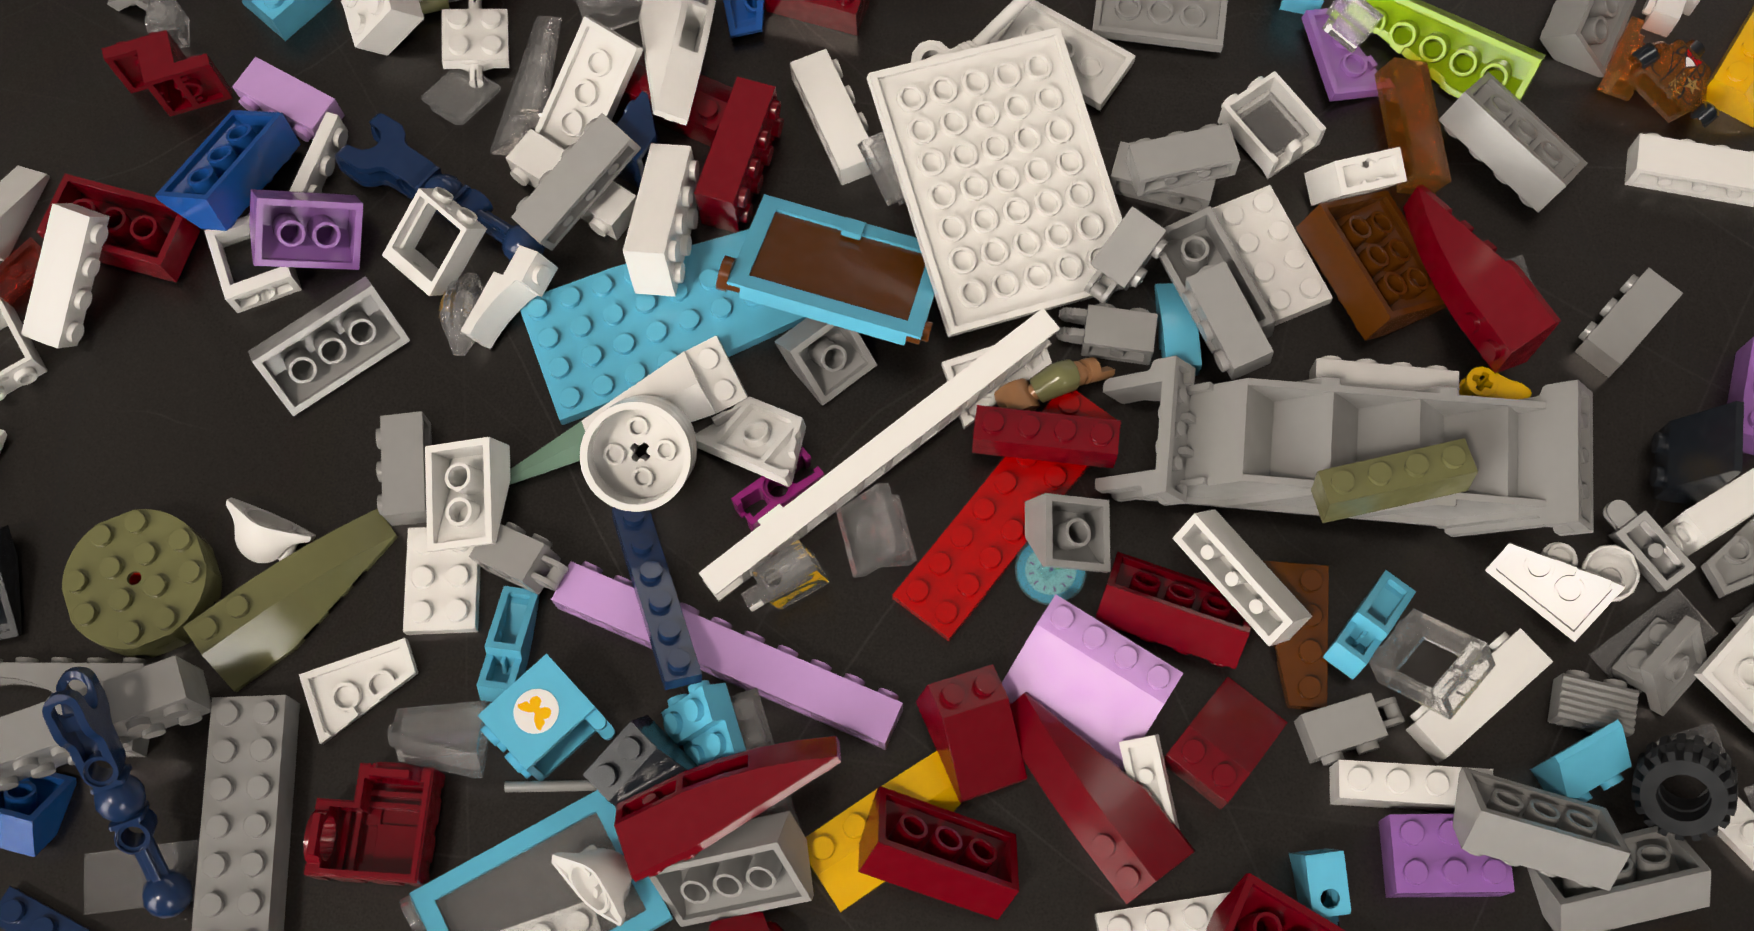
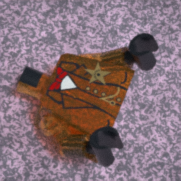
(1674, 80)

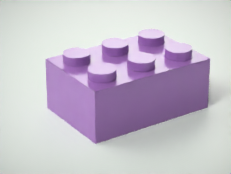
(1427, 861)

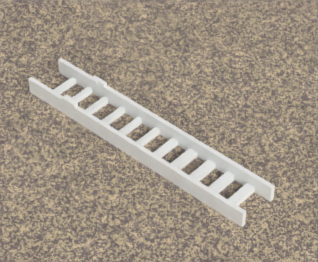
(789, 523)

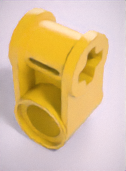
(1492, 385)

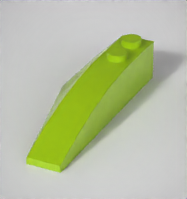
(1454, 47)

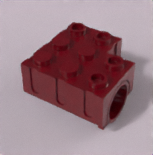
(382, 832)

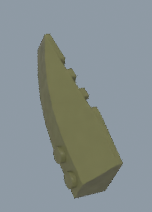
(282, 604)

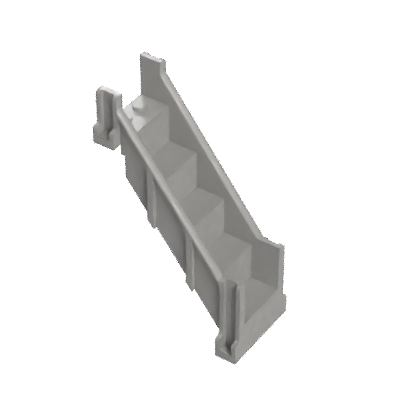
(1266, 439)

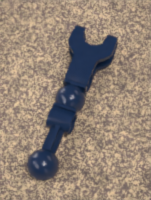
(406, 171)
(90, 736)

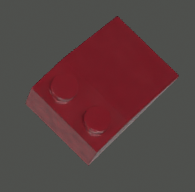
(973, 732)
(1224, 743)

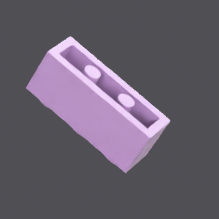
(273, 90)

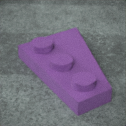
(1343, 73)

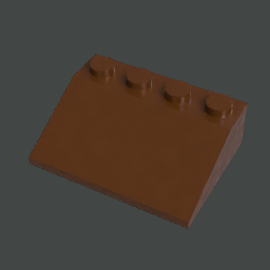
(1371, 262)

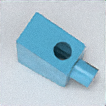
(1320, 872)

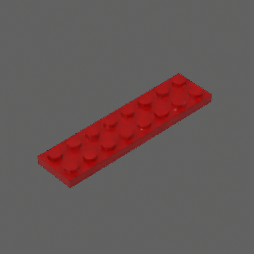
(987, 533)

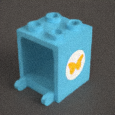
(542, 720)

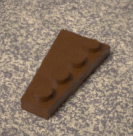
(1301, 658)

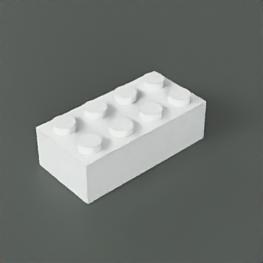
(381, 23)
(662, 220)

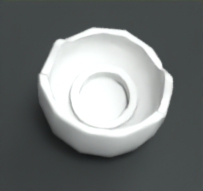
(1614, 564)

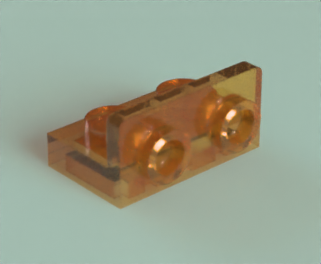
(1623, 62)

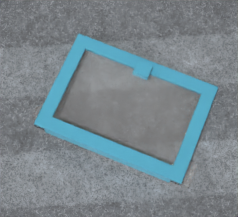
(523, 891)

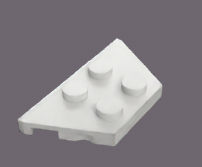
(756, 439)

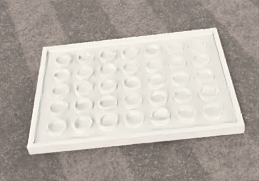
(999, 177)

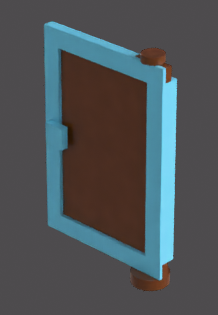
(832, 272)

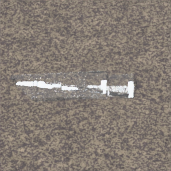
(530, 87)

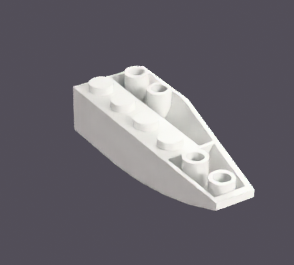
(674, 50)

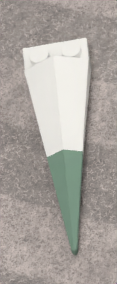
(696, 381)

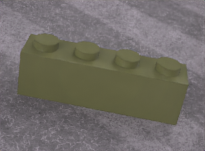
(1393, 480)

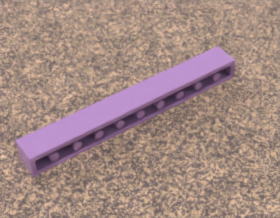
(739, 658)

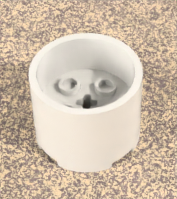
(615, 469)

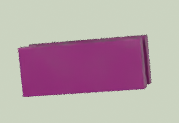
(762, 487)

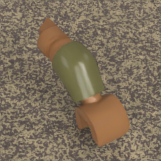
(1050, 383)

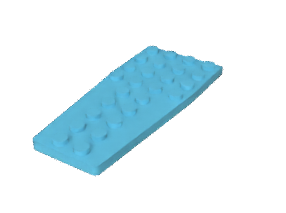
(604, 338)

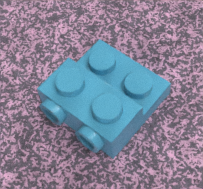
(704, 722)

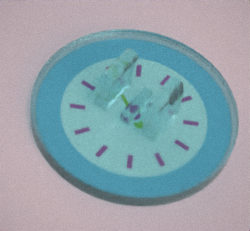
(1045, 582)

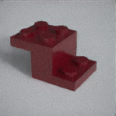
(162, 67)

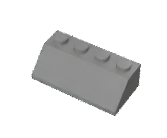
(1585, 32)
(1512, 142)
(1201, 243)
(328, 346)
(1537, 830)
(740, 874)
(1655, 882)

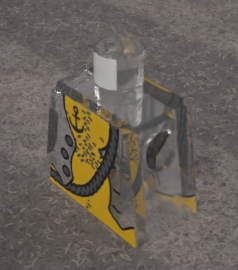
(794, 569)

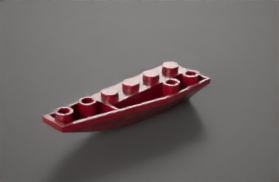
(713, 800)

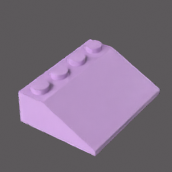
(1091, 678)

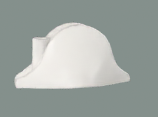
(264, 535)
(598, 878)

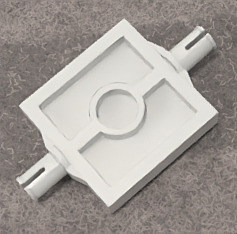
(475, 40)

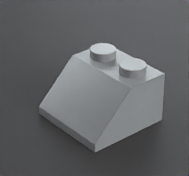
(825, 357)
(1069, 531)

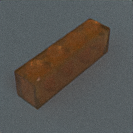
(1413, 123)

